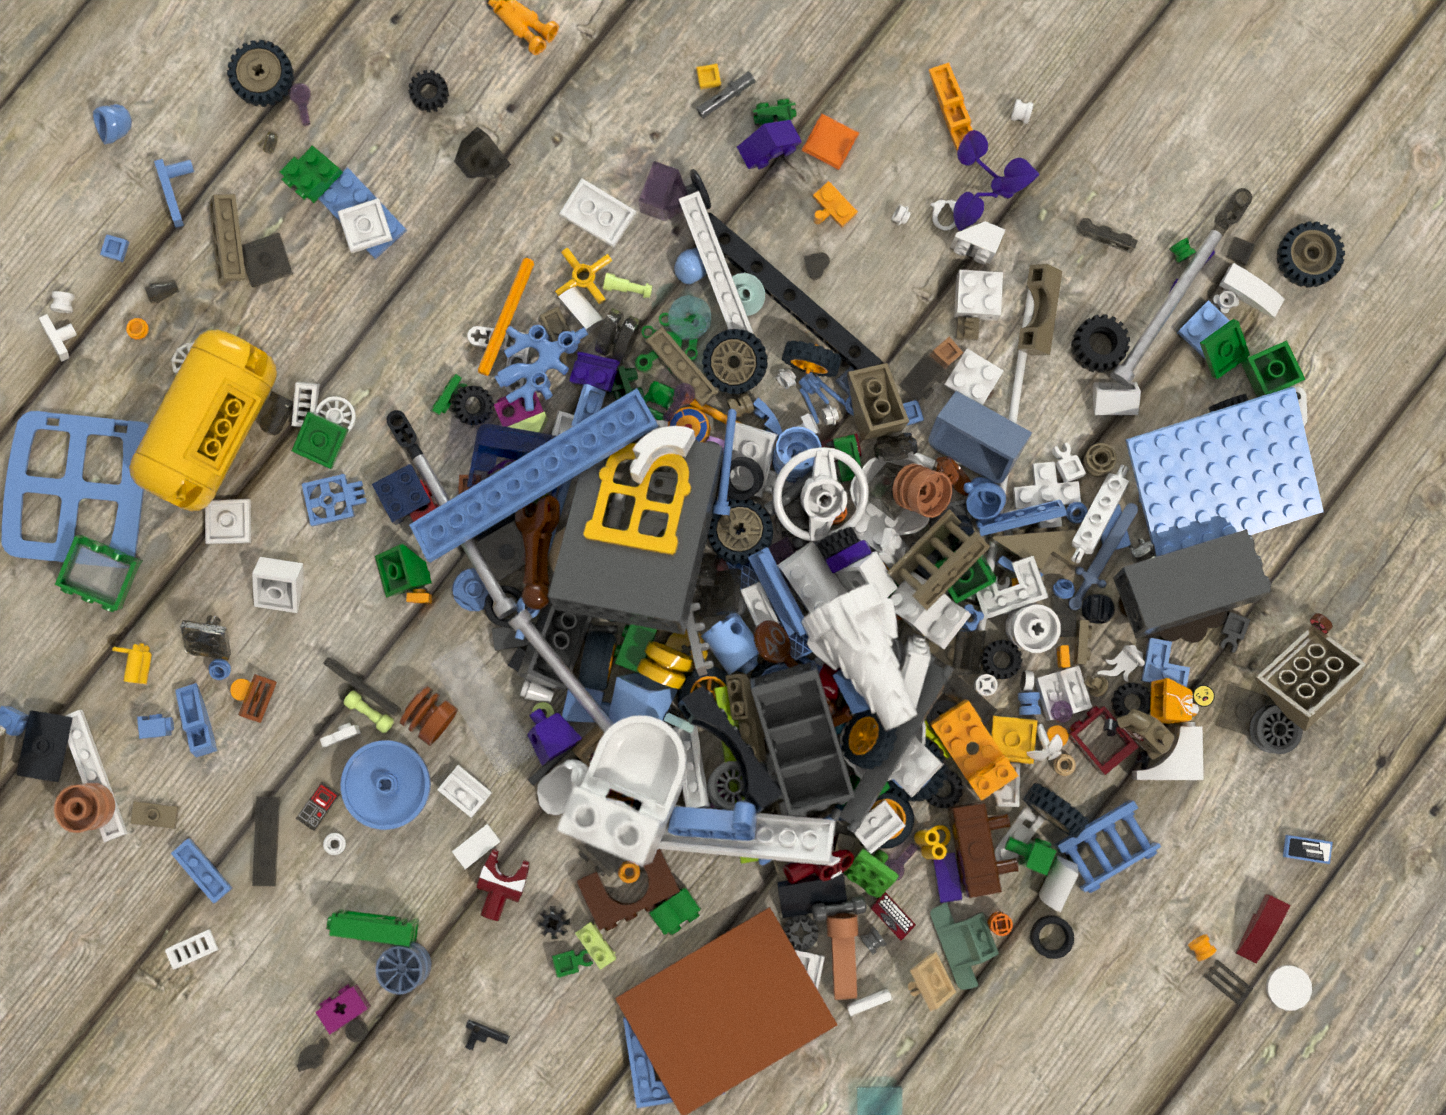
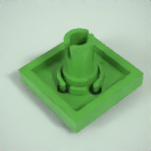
(871, 872)

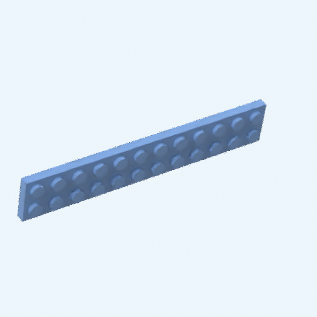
(533, 475)

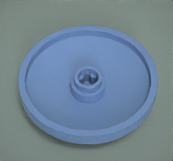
(385, 785)

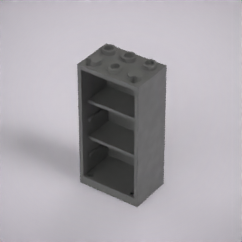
(1192, 583)
(802, 738)

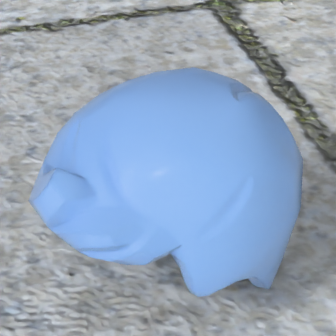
(689, 266)

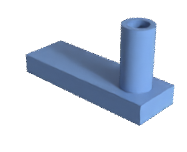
(165, 174)

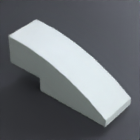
(1252, 290)

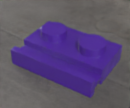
(595, 371)

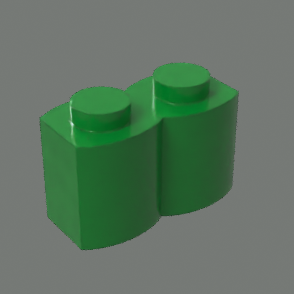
(675, 911)

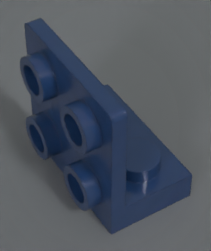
(401, 493)

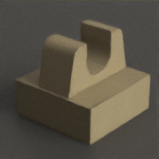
(967, 328)

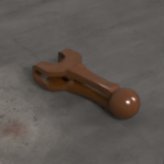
(537, 534)

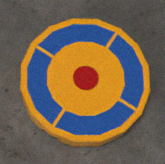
(693, 419)

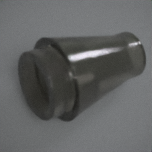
(161, 290)

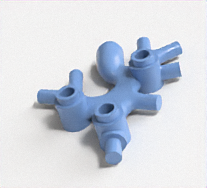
(534, 373)

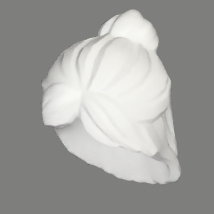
(557, 786)

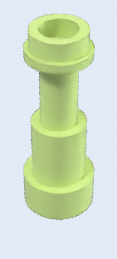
(623, 285)

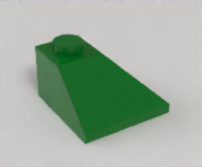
(402, 570)

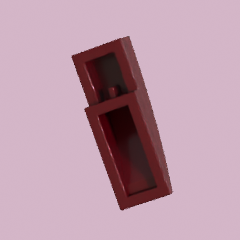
(1262, 928)

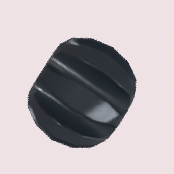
(1098, 608)
(551, 929)

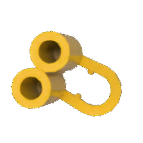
(137, 663)
(929, 842)

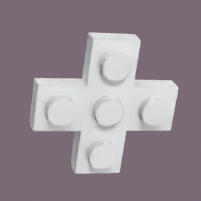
(1046, 490)

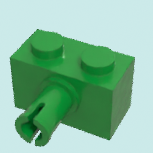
(1035, 854)

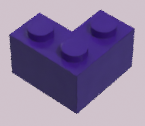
(768, 143)

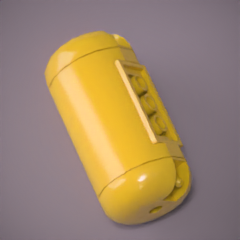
(203, 420)

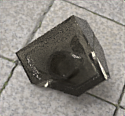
(480, 156)

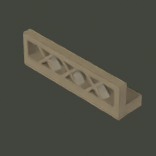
(226, 238)

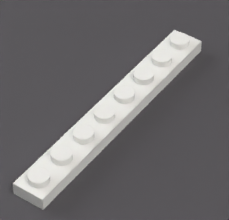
(714, 262)

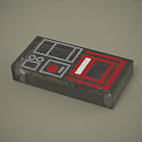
(318, 806)

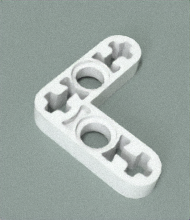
(523, 354)

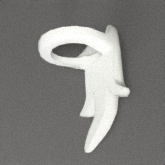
(1126, 660)

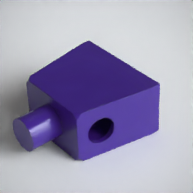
(551, 736)

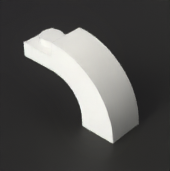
(659, 443)

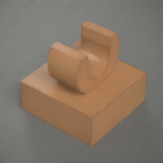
(948, 351)

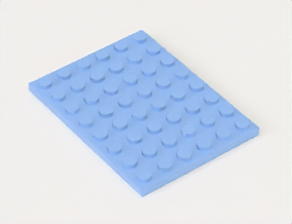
(1225, 472)

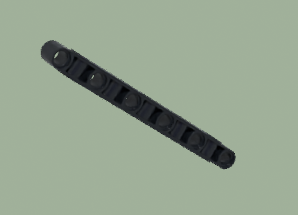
(802, 307)

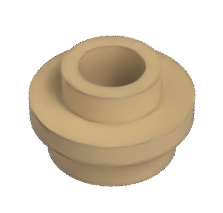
(1071, 765)

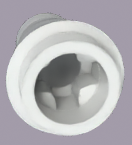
(536, 692)

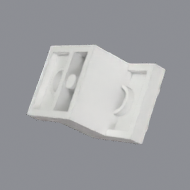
(938, 623)

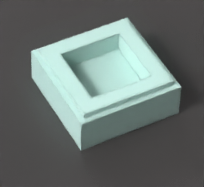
(679, 722)

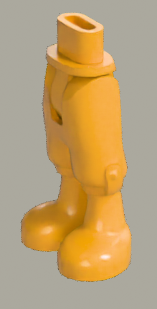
(519, 18)

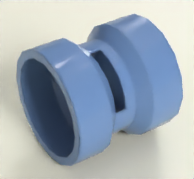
(1029, 698)

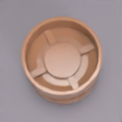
(84, 807)

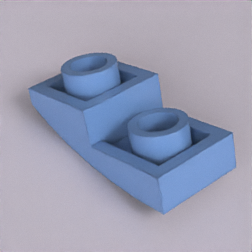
(763, 411)

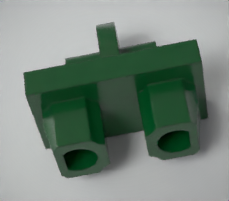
(623, 379)

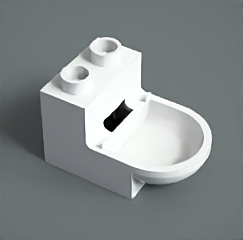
(639, 760)

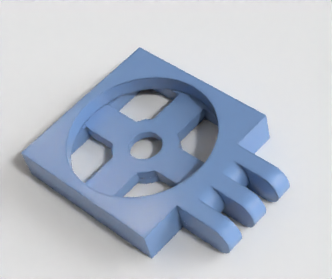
(348, 495)

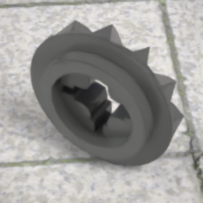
(808, 925)

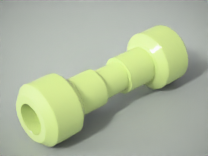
(354, 701)

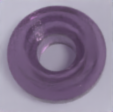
(1056, 714)

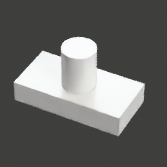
(57, 336)

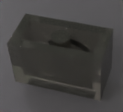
(924, 375)

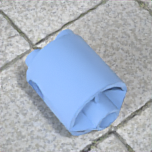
(733, 644)

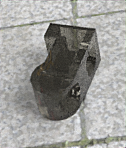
(277, 414)

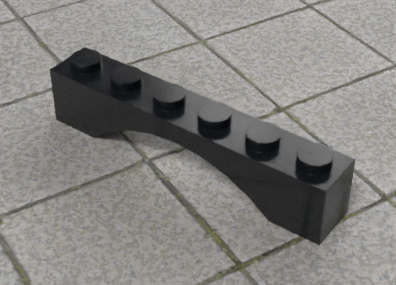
(703, 712)

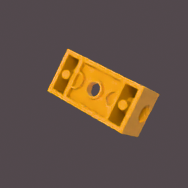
(985, 769)

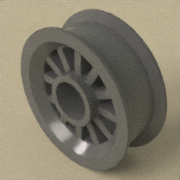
(1275, 742)
(712, 786)

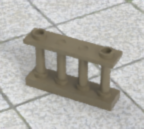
(944, 577)

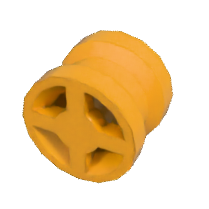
(1202, 947)

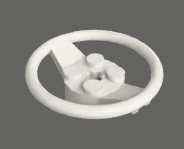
(822, 482)

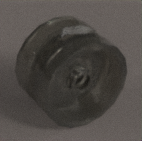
(617, 335)

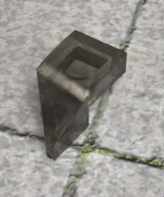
(1065, 615)

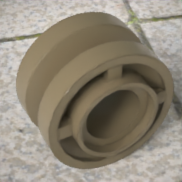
(1101, 450)

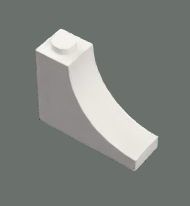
(1183, 759)

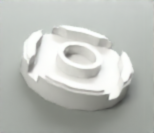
(1289, 987)

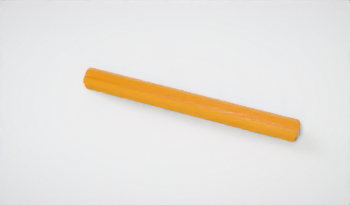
(506, 316)

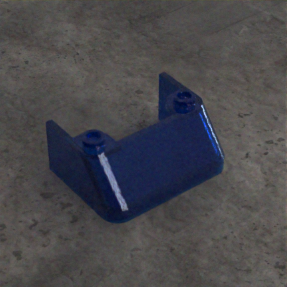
(503, 442)

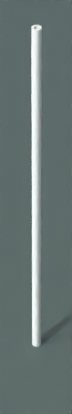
(1013, 413)

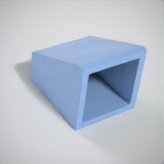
(640, 696)

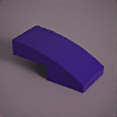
(947, 878)

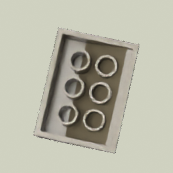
(1310, 677)

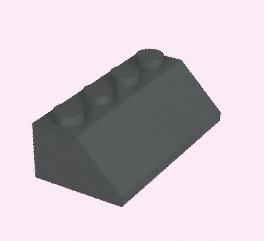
(565, 635)

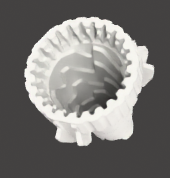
(857, 637)

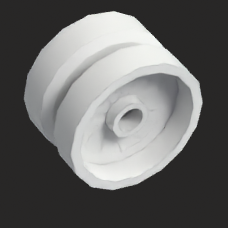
(1045, 630)

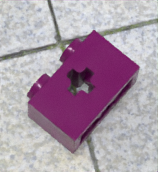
(330, 1014)

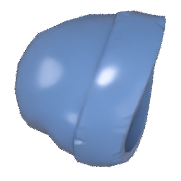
(112, 122)
(984, 498)

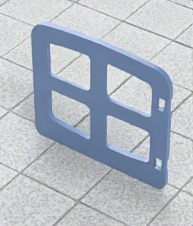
(72, 486)

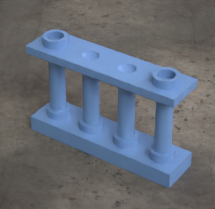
(1088, 835)

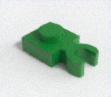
(567, 963)

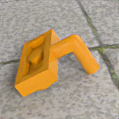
(834, 205)

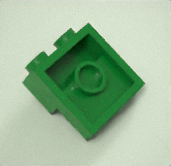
(310, 174)

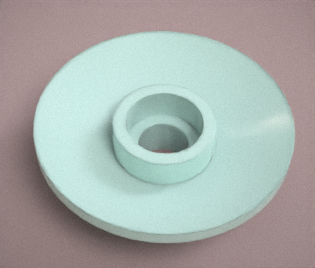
(755, 301)

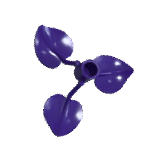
(1017, 176)

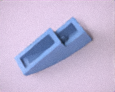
(195, 720)

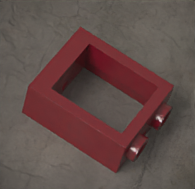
(1114, 759)

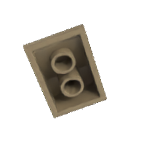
(876, 402)

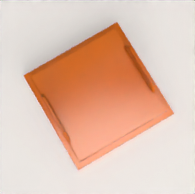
(830, 141)

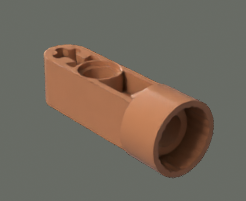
(842, 930)

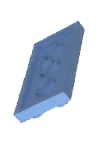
(349, 192)

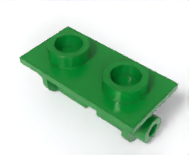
(782, 109)

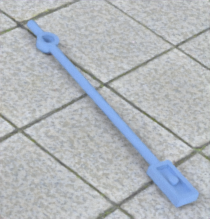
(588, 404)

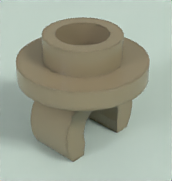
(1097, 686)

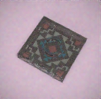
(1239, 707)

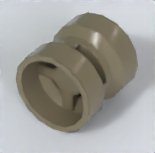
(741, 404)

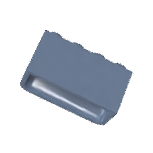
(978, 437)

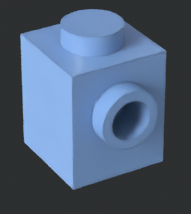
(13, 720)

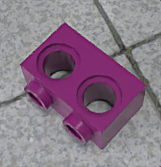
(519, 411)

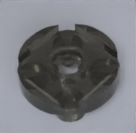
(895, 447)

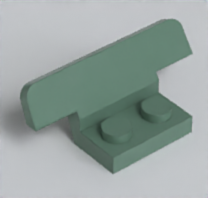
(964, 943)

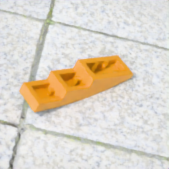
(951, 102)

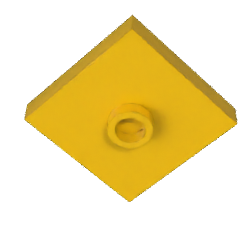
(1015, 737)

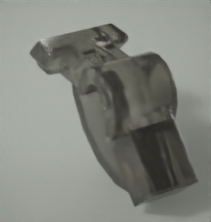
(312, 1055)

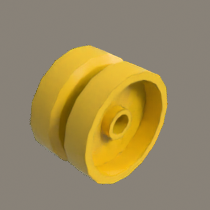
(665, 665)

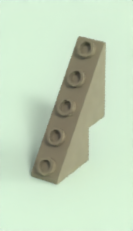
(1038, 544)

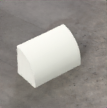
(581, 309)
(1116, 399)
(1059, 883)

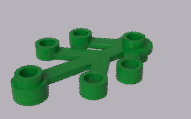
(652, 356)

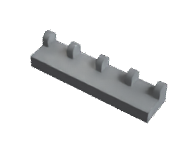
(696, 646)

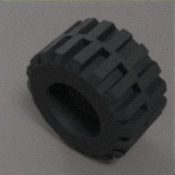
(1109, 328)

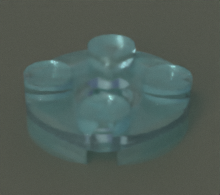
(678, 312)

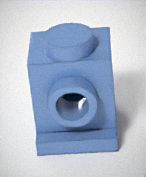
(155, 726)

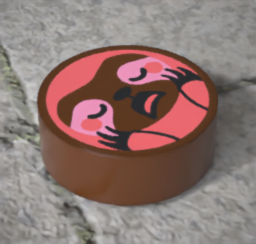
(1321, 622)

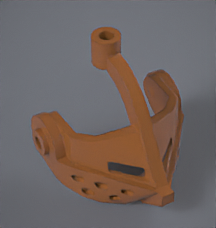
(954, 472)

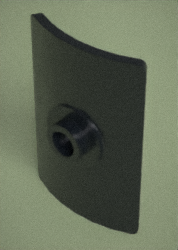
(44, 746)

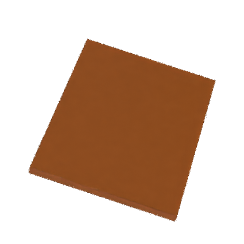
(726, 1011)

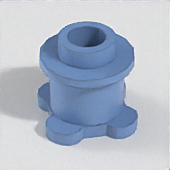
(976, 617)

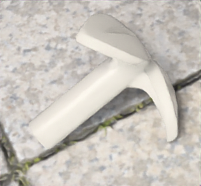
(1050, 748)

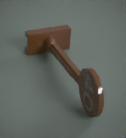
(775, 648)

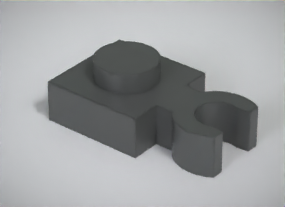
(1234, 628)

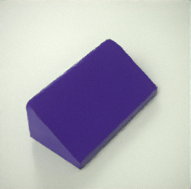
(848, 556)

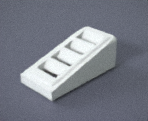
(297, 397)
(172, 954)

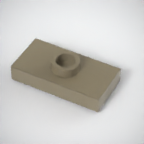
(154, 814)

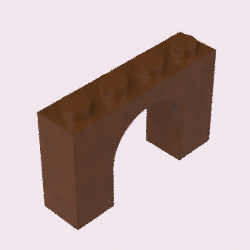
(608, 911)

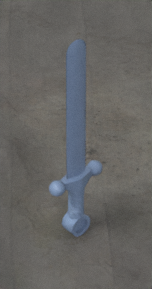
(1103, 556)

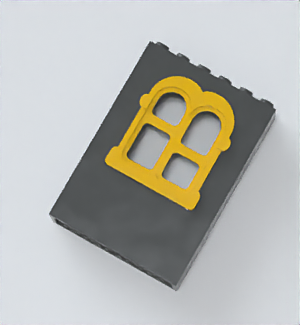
(634, 574)

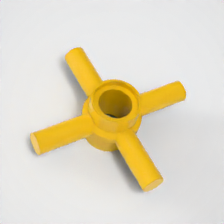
(577, 269)

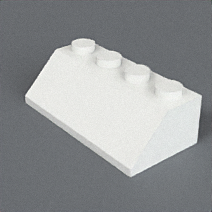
(811, 578)

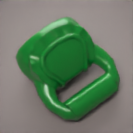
(660, 395)

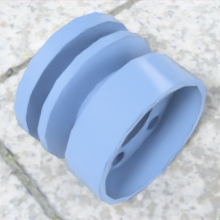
(790, 444)

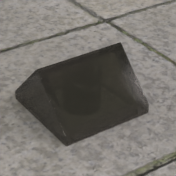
(881, 492)

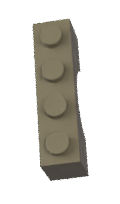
(1044, 286)

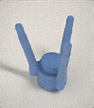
(811, 385)

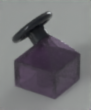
(665, 188)

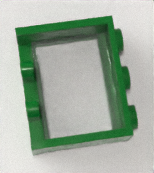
(97, 573)

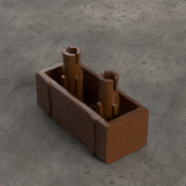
(975, 849)

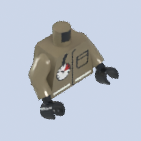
(1146, 731)

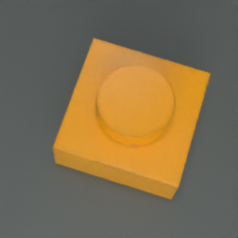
(419, 596)

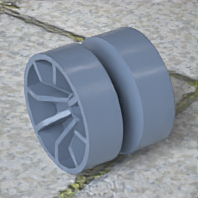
(403, 968)

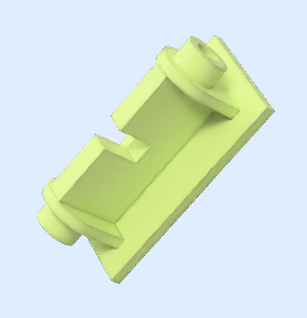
(595, 945)

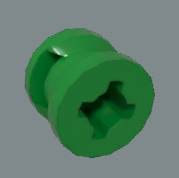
(1182, 250)

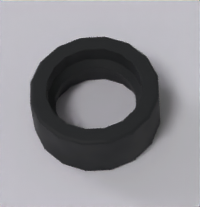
(757, 474)
(488, 606)
(1069, 937)

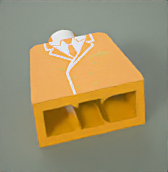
(1171, 702)

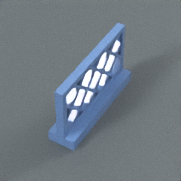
(777, 591)

